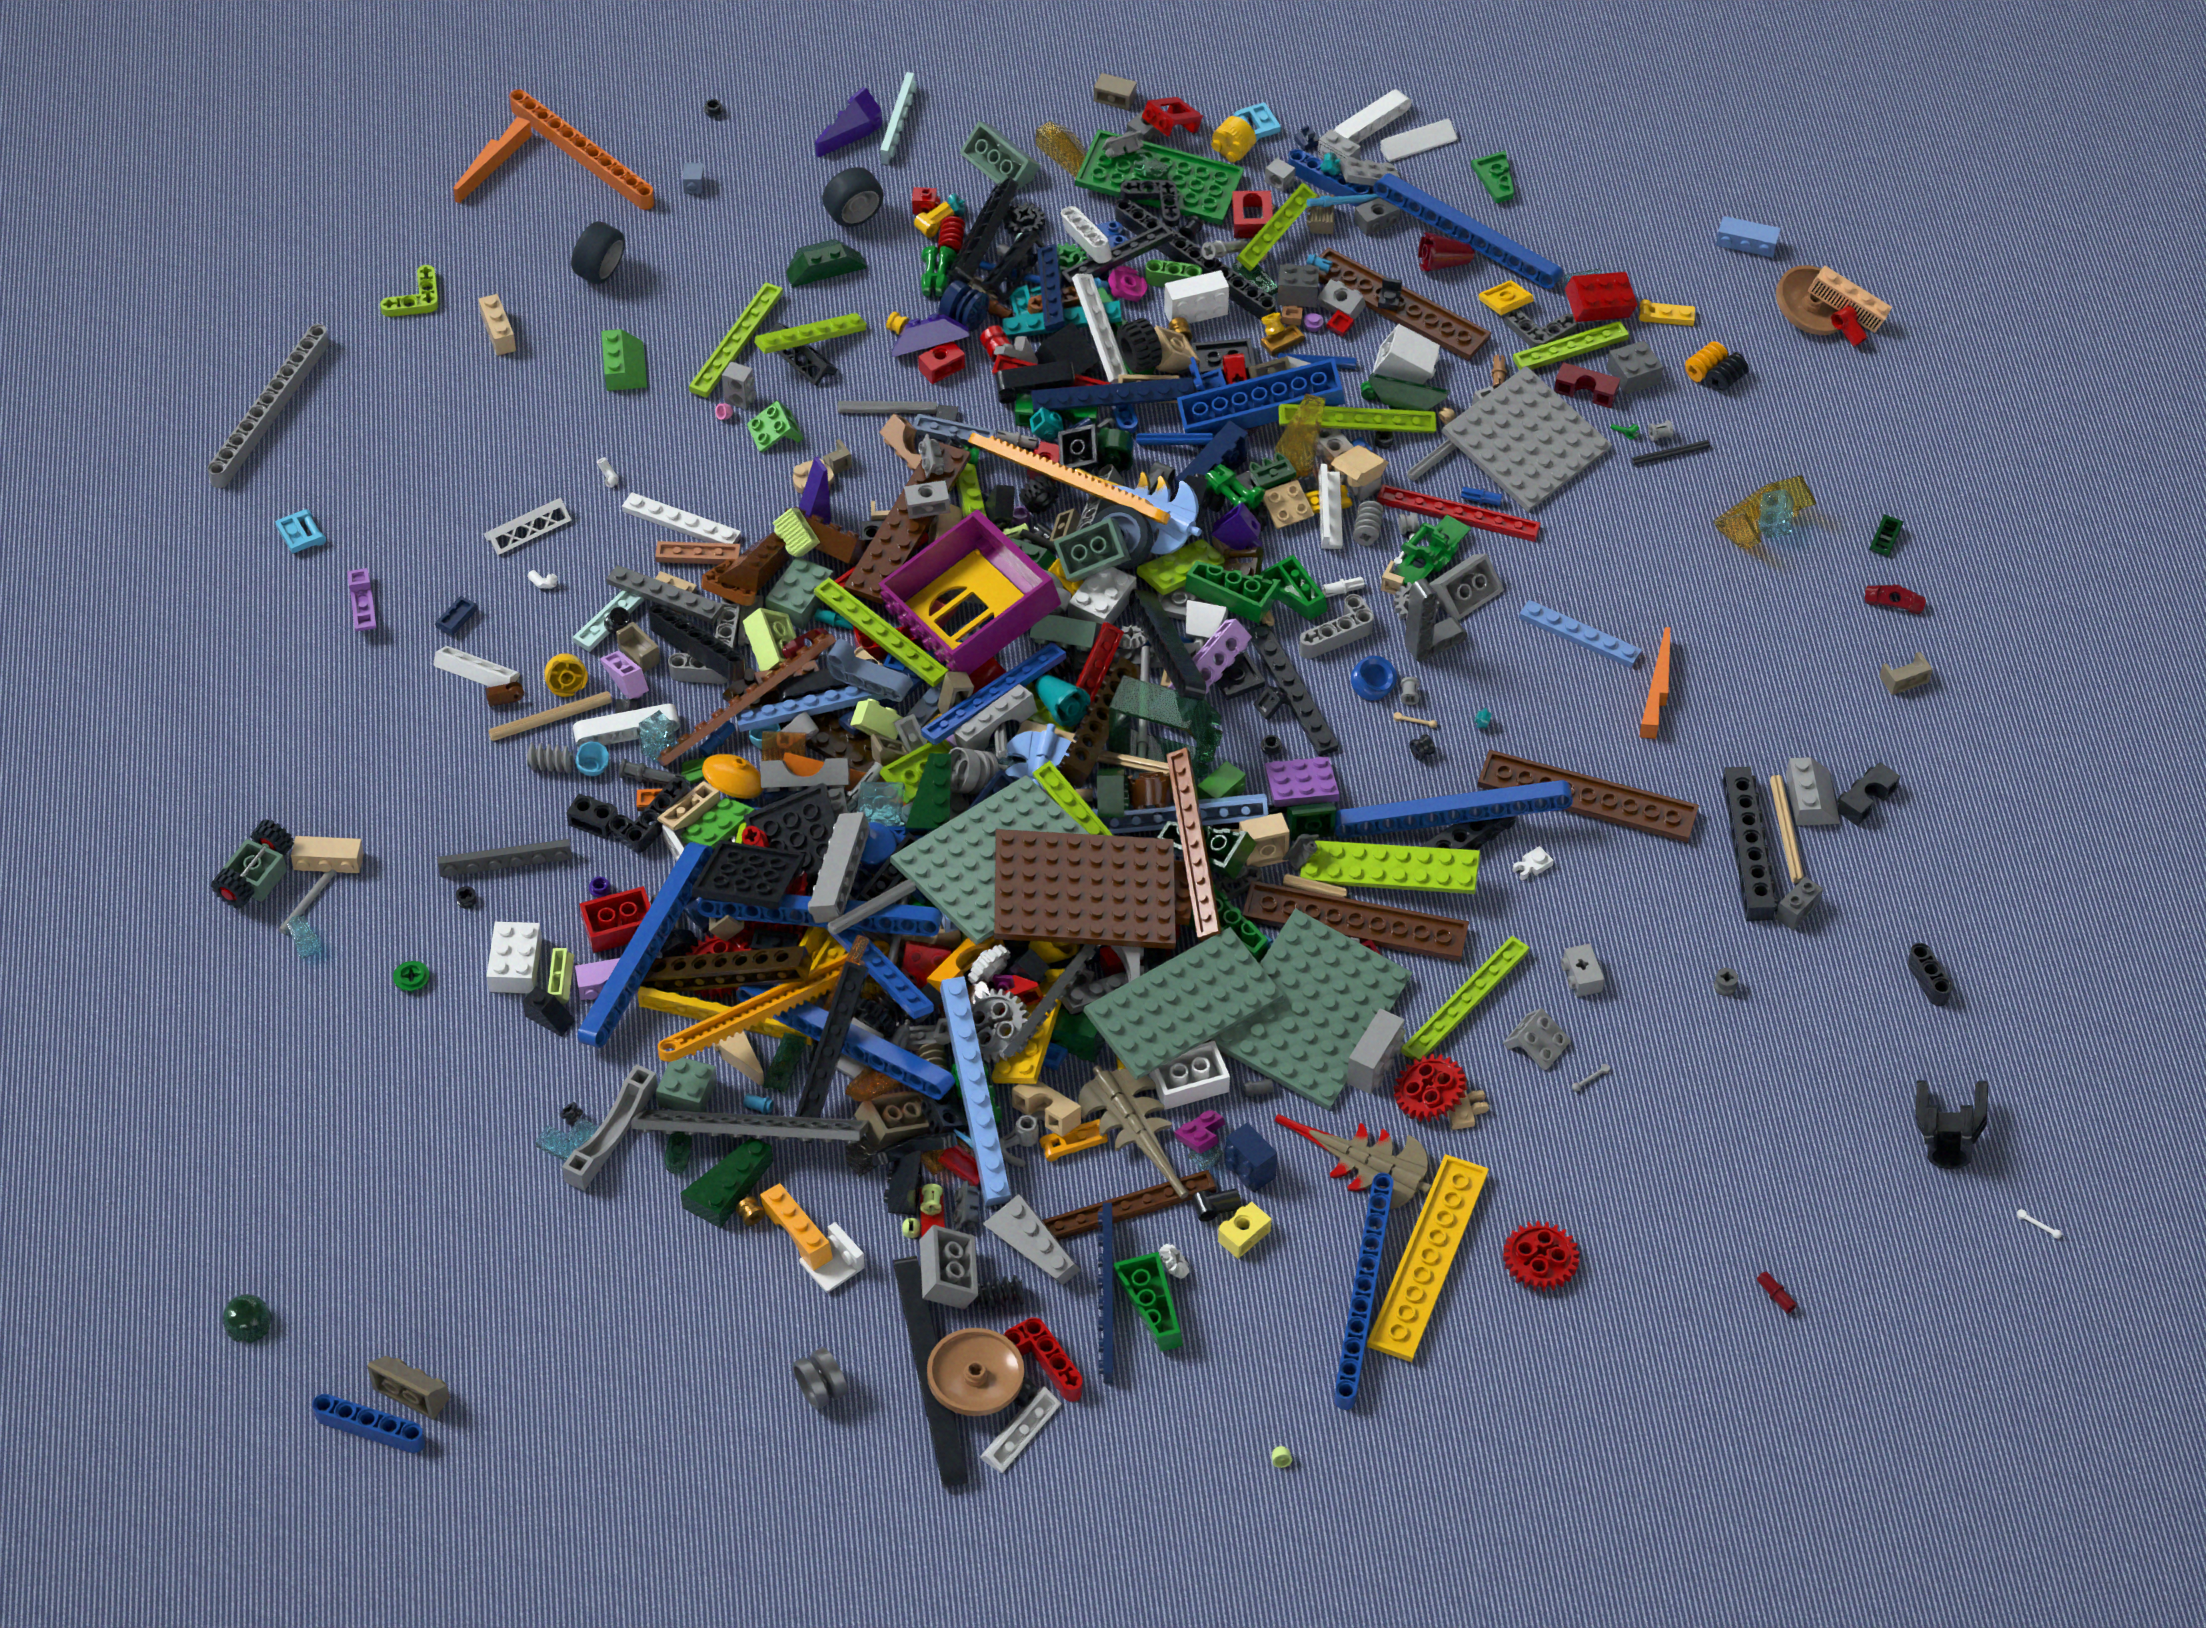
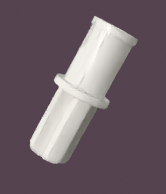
(1342, 586)

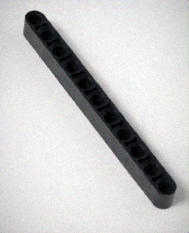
(1184, 251)
(1167, 645)
(922, 1342)

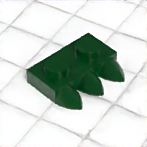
(1271, 472)

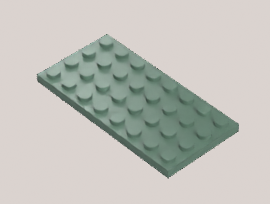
(1182, 1003)

